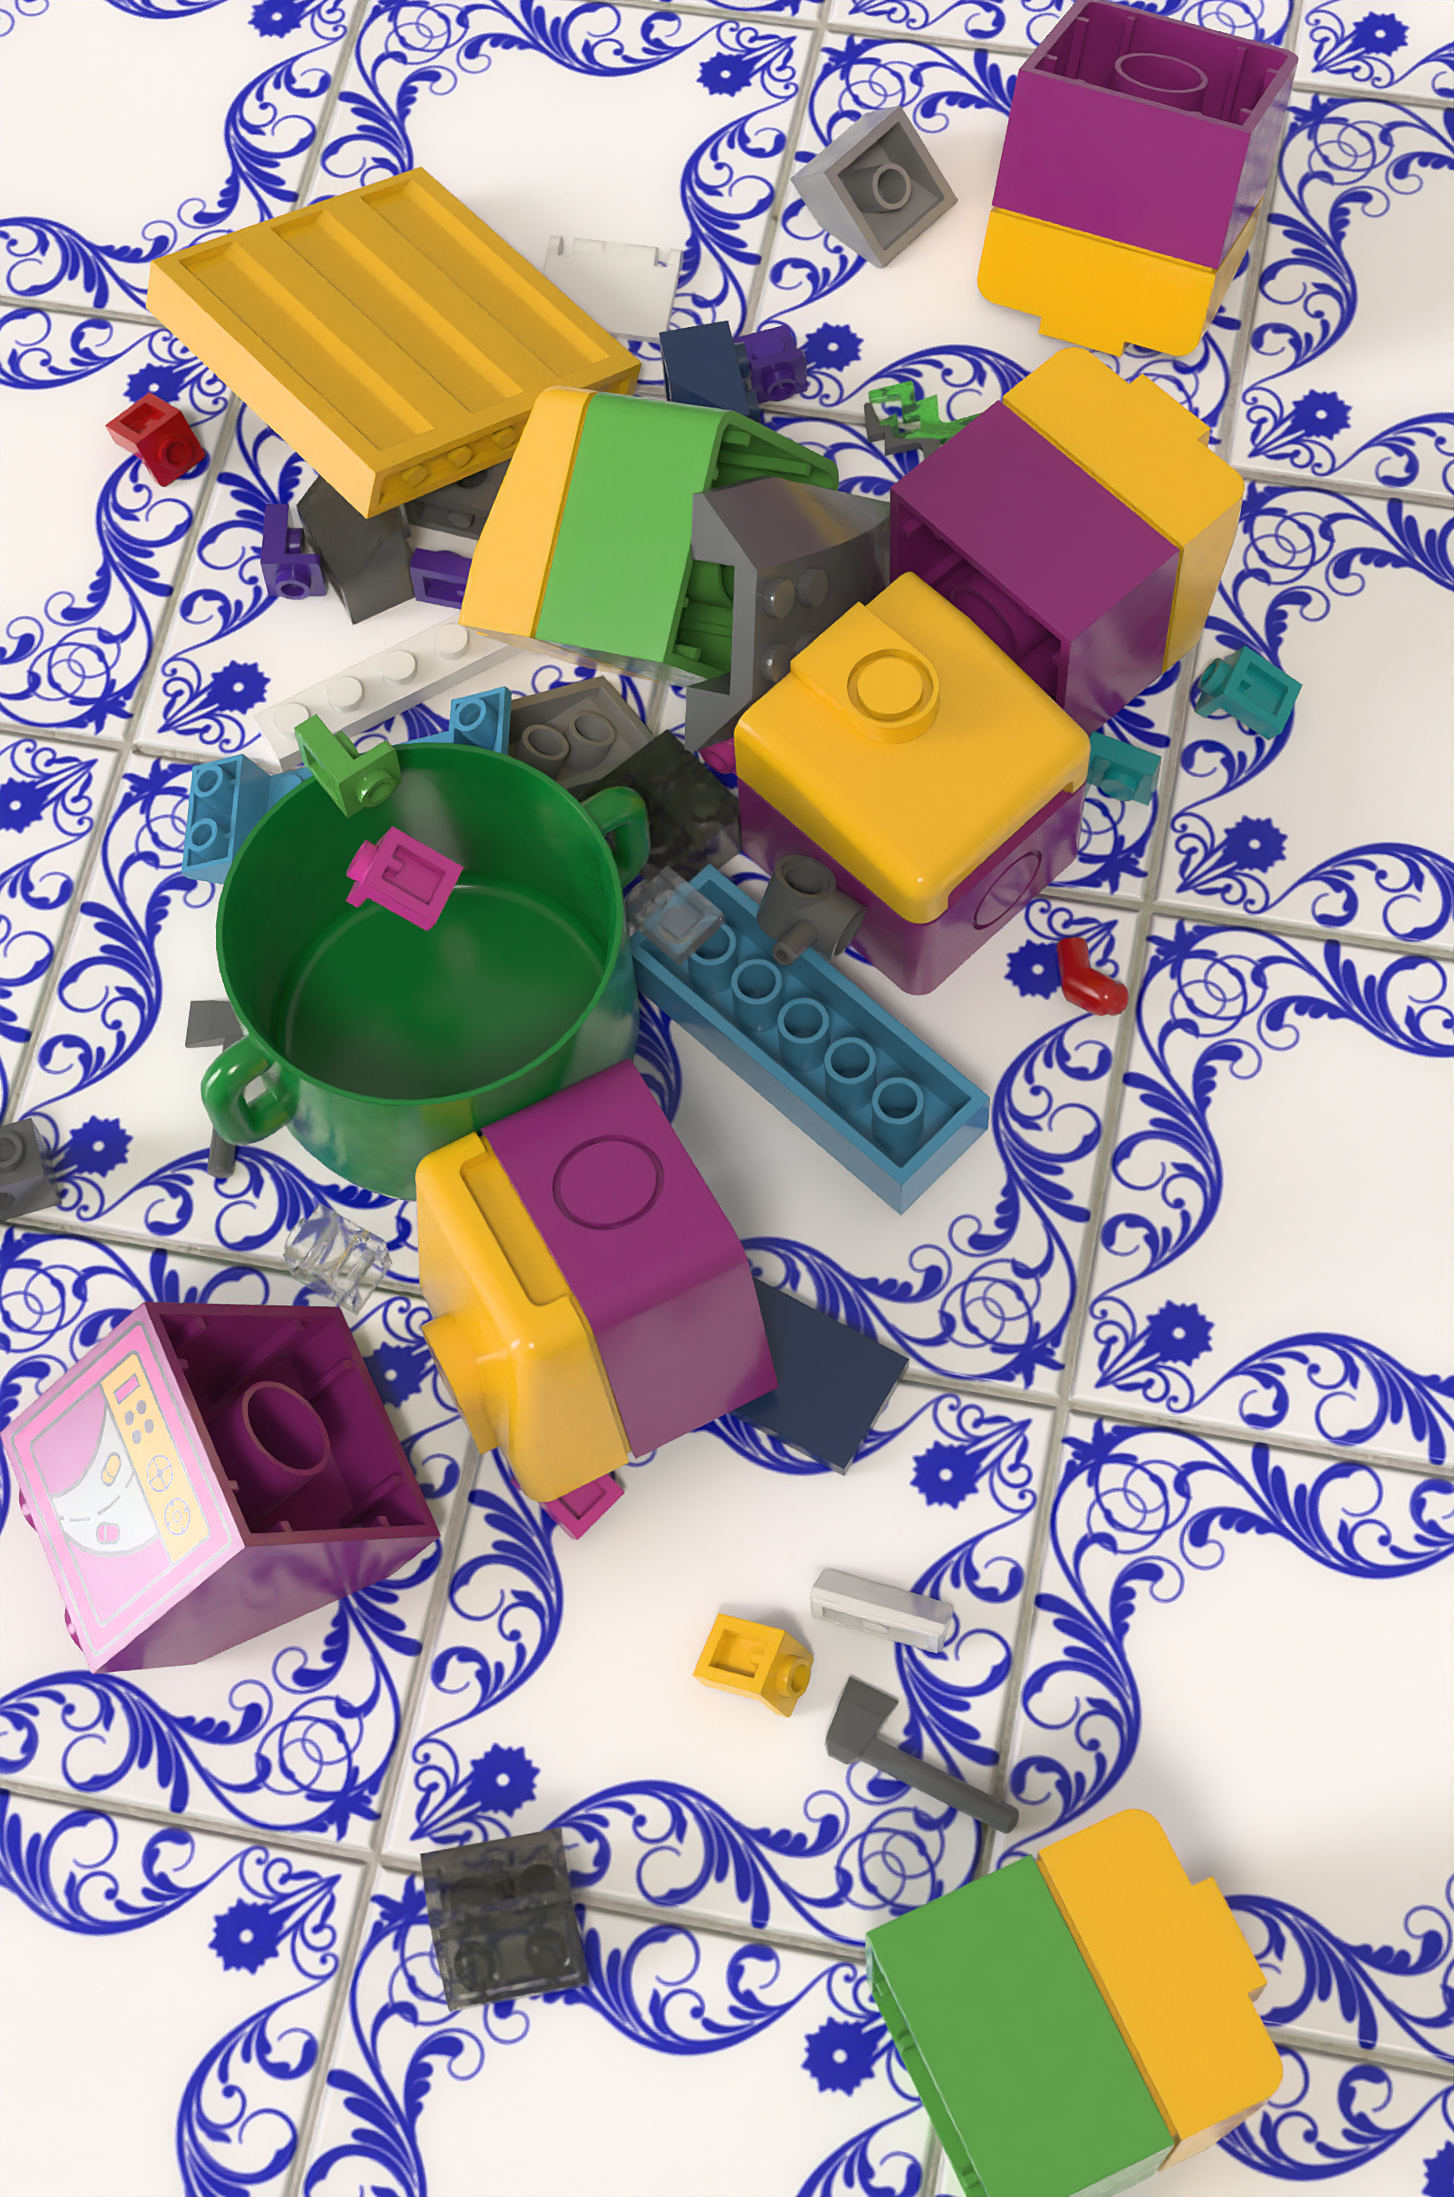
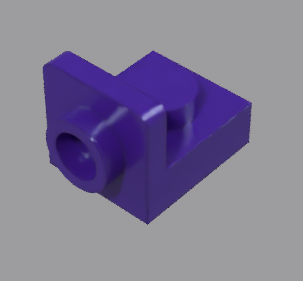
(774, 364)
(283, 558)
(439, 577)

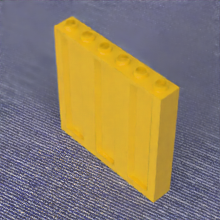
(384, 335)

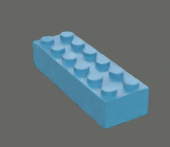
(817, 1050)

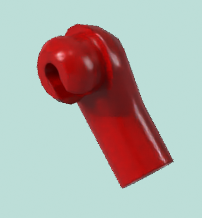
(1087, 986)

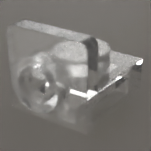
(672, 915)

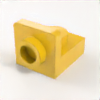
(755, 1663)

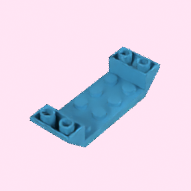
(236, 793)

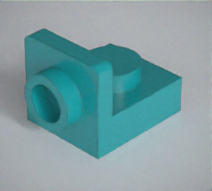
(1249, 691)
(1122, 769)

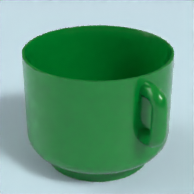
(412, 1036)

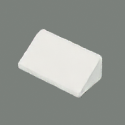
(881, 1610)

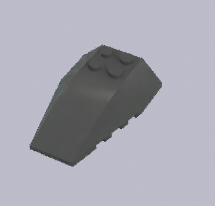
(798, 568)

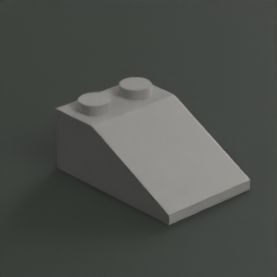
(575, 732)

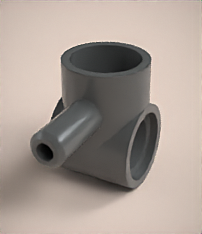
(807, 911)

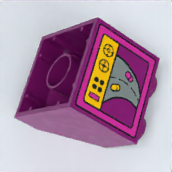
(213, 1480)

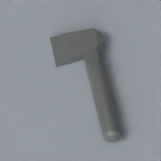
(212, 1025)
(853, 1738)

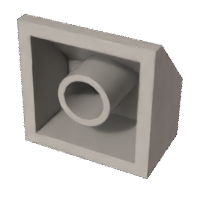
(875, 186)

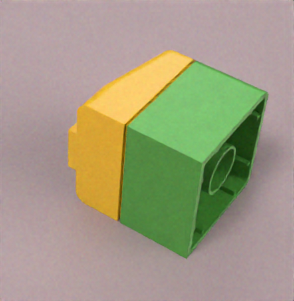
(597, 528)
(1077, 2015)

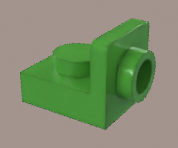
(344, 774)

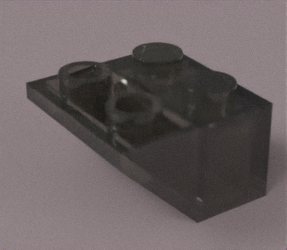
(360, 556)
(688, 808)
(505, 1919)

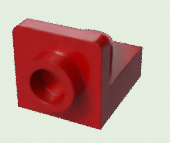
(158, 437)

